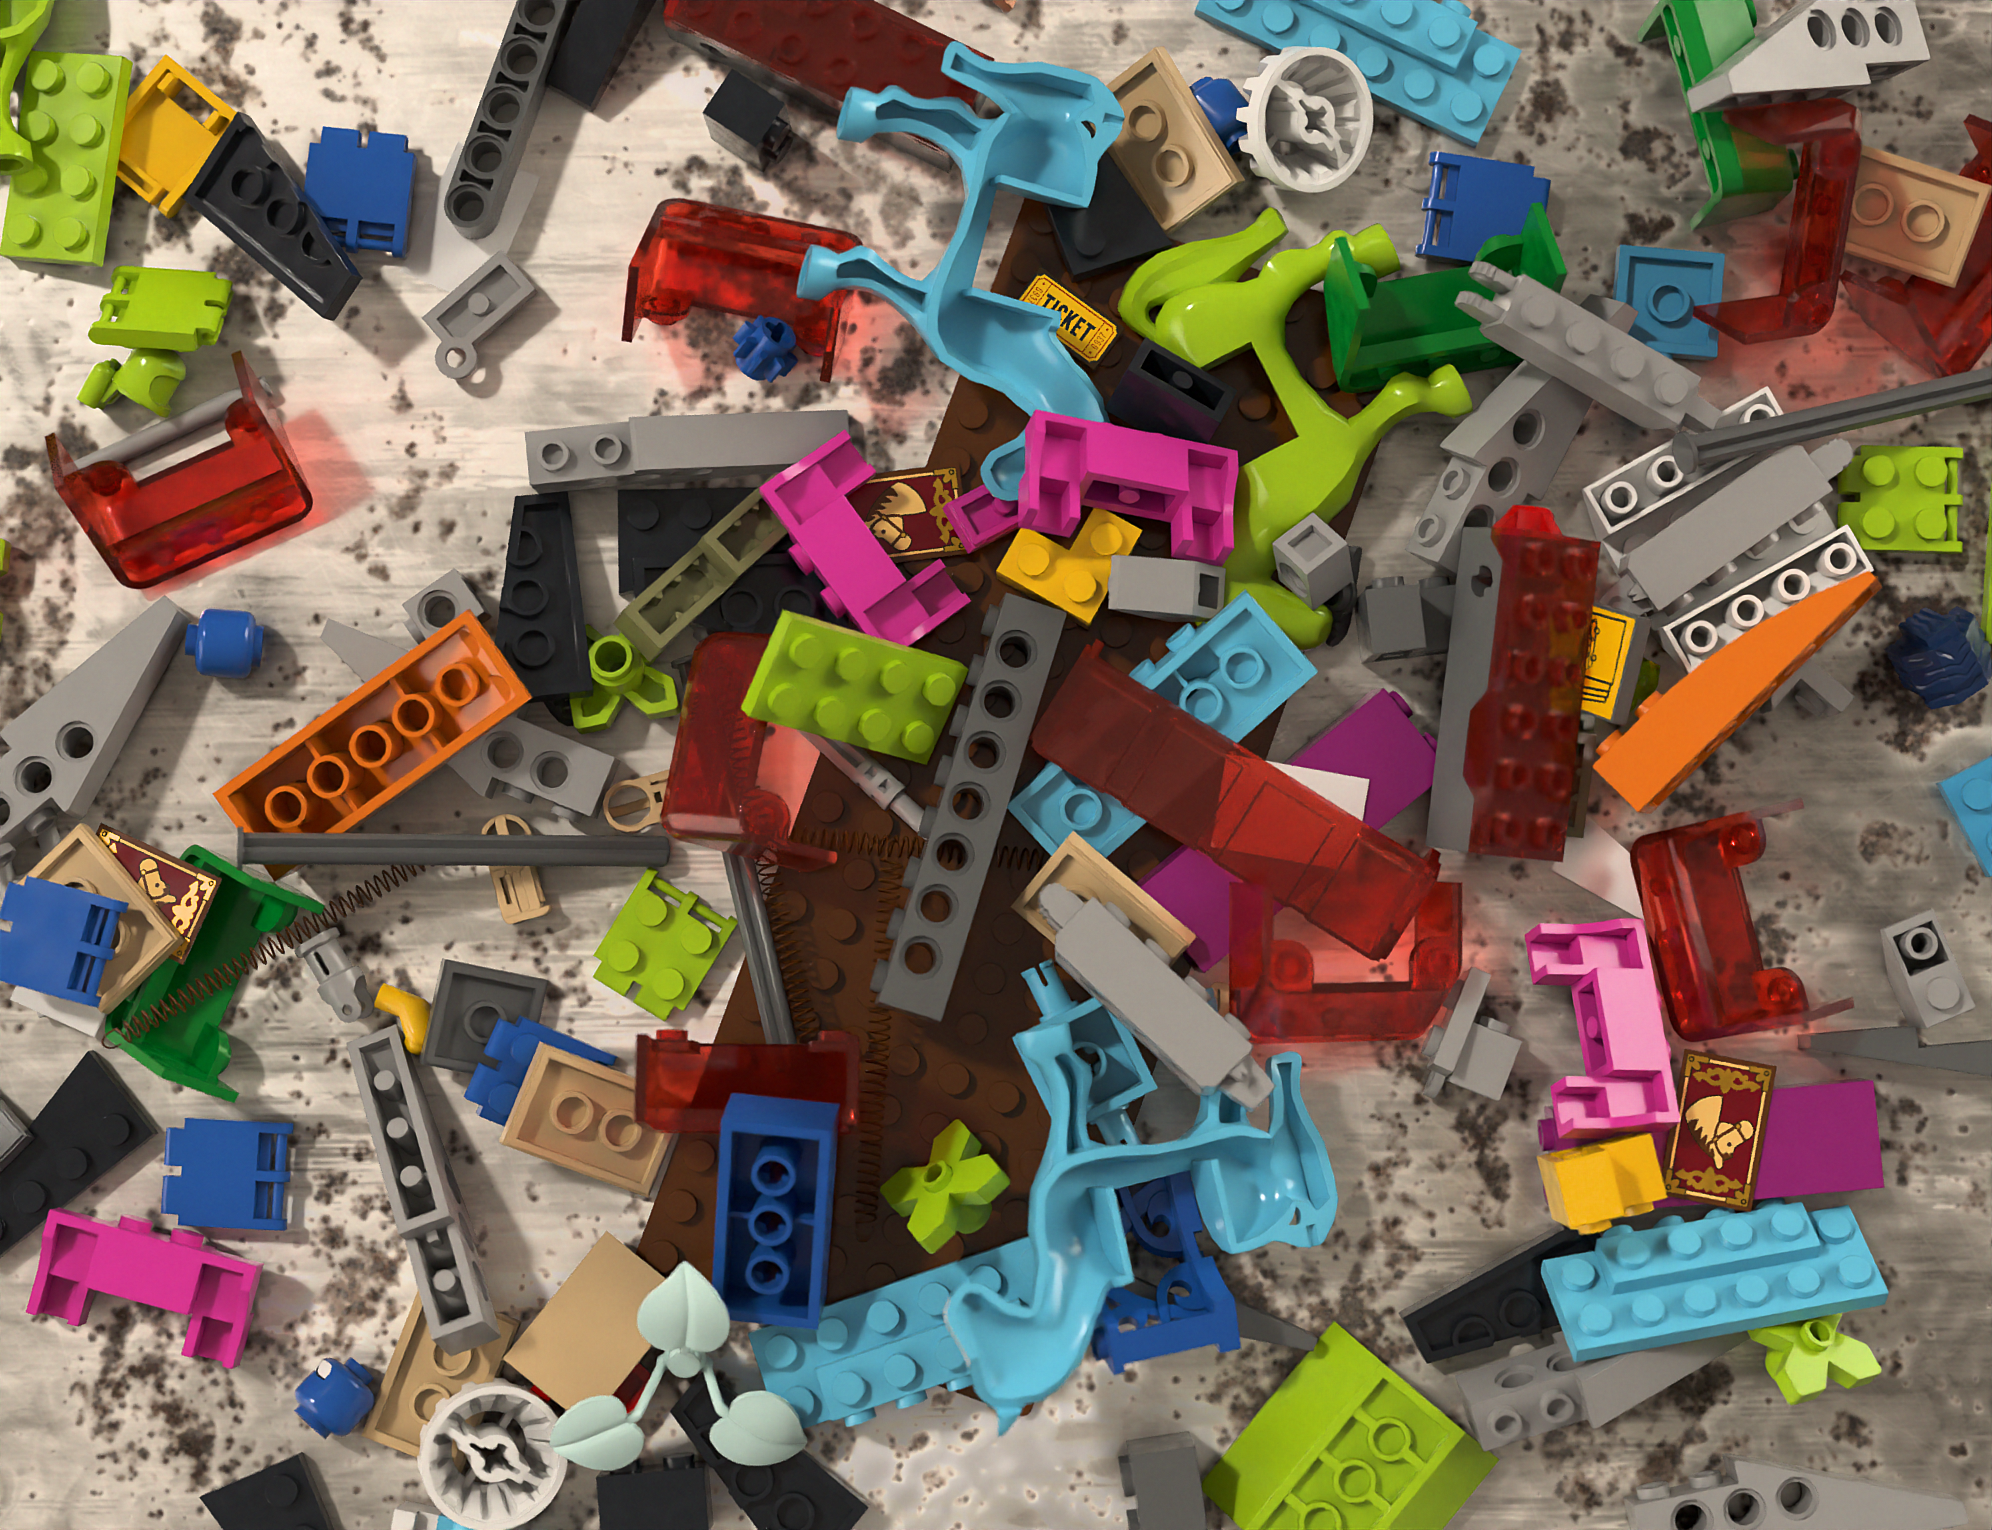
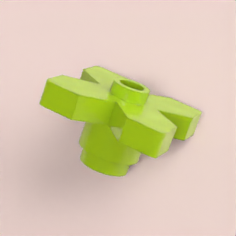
(636, 682)
(948, 1192)
(1811, 1350)

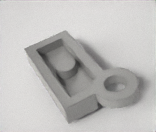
(476, 311)
(1446, 1042)

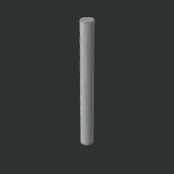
(167, 429)

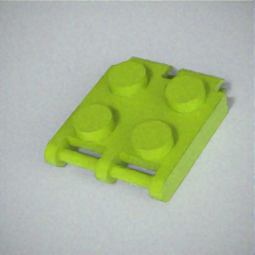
(162, 309)
(1902, 499)
(661, 947)

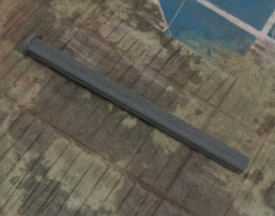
(1830, 419)
(450, 849)
(755, 932)

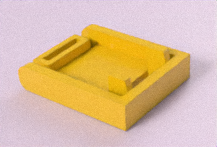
(164, 143)

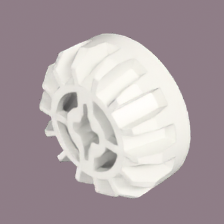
(1324, 119)
(518, 1485)

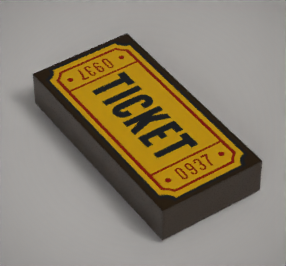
(1083, 328)

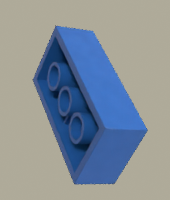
(774, 1213)

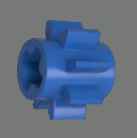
(765, 349)

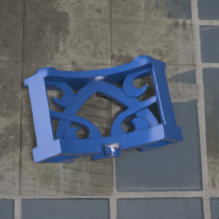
(1192, 1321)

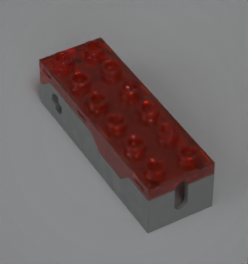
(822, 50)
(1513, 688)

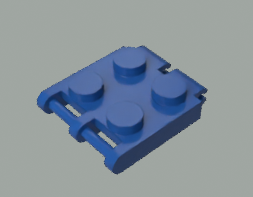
(363, 188)
(1478, 203)
(57, 939)
(514, 1048)
(226, 1173)

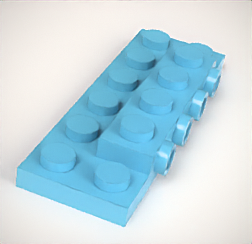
(1411, 52)
(1220, 673)
(1711, 1277)
(885, 1340)

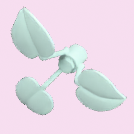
(686, 1322)

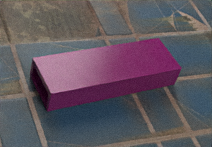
(1364, 742)
(1814, 1141)

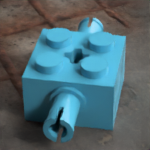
(1119, 1072)

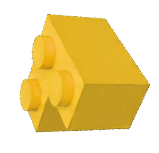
(1074, 577)
(1602, 1181)

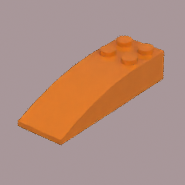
(1711, 702)
(379, 739)

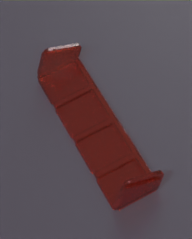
(1233, 806)

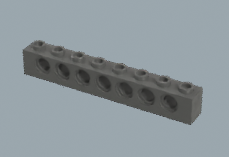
(1037, 632)

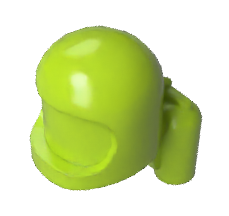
(145, 377)

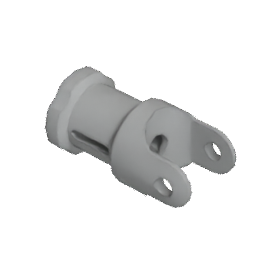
(338, 980)

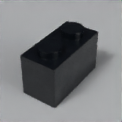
(749, 121)
(1170, 396)
(656, 1495)

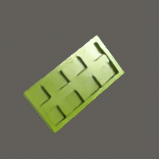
(75, 130)
(854, 688)

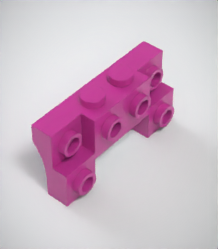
(1132, 474)
(845, 553)
(1618, 1027)
(149, 1268)

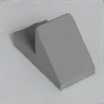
(1816, 692)

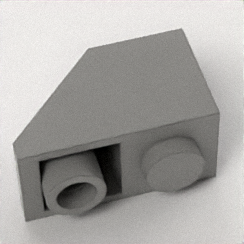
(1166, 588)
(1924, 971)

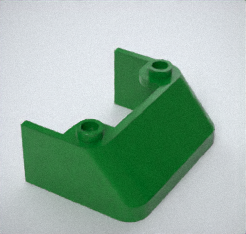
(1741, 169)
(1414, 319)
(192, 1046)

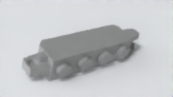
(1587, 352)
(1725, 526)
(1152, 1000)

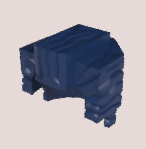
(1942, 656)

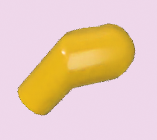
(412, 1013)

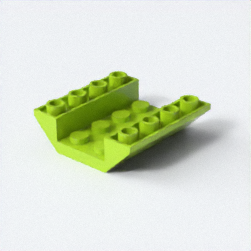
(1347, 1451)

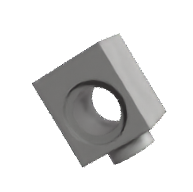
(1313, 561)
(449, 587)
(1486, 1059)

